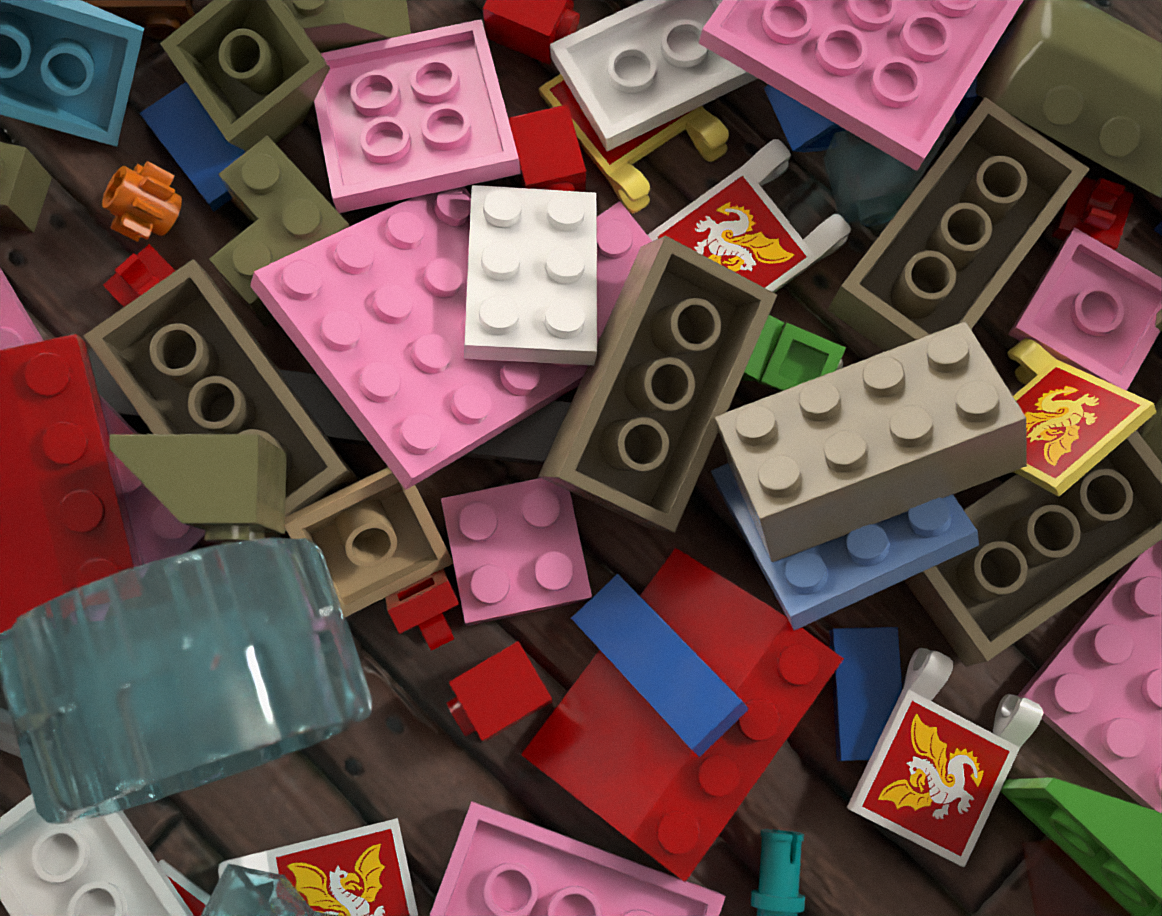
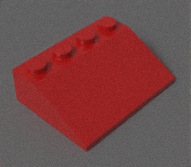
(58, 479)
(629, 761)

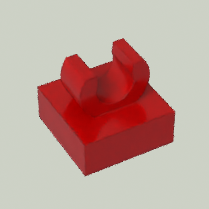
(1095, 209)
(138, 275)
(424, 606)

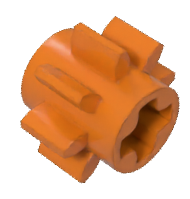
(142, 201)

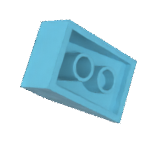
(67, 66)

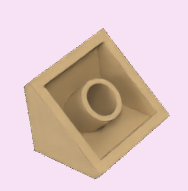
(372, 539)

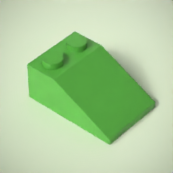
(1102, 834)

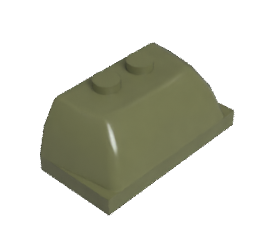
(1082, 84)

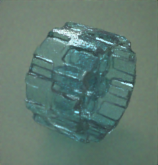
(179, 676)

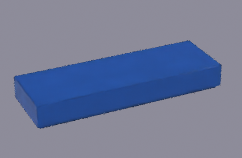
(660, 665)

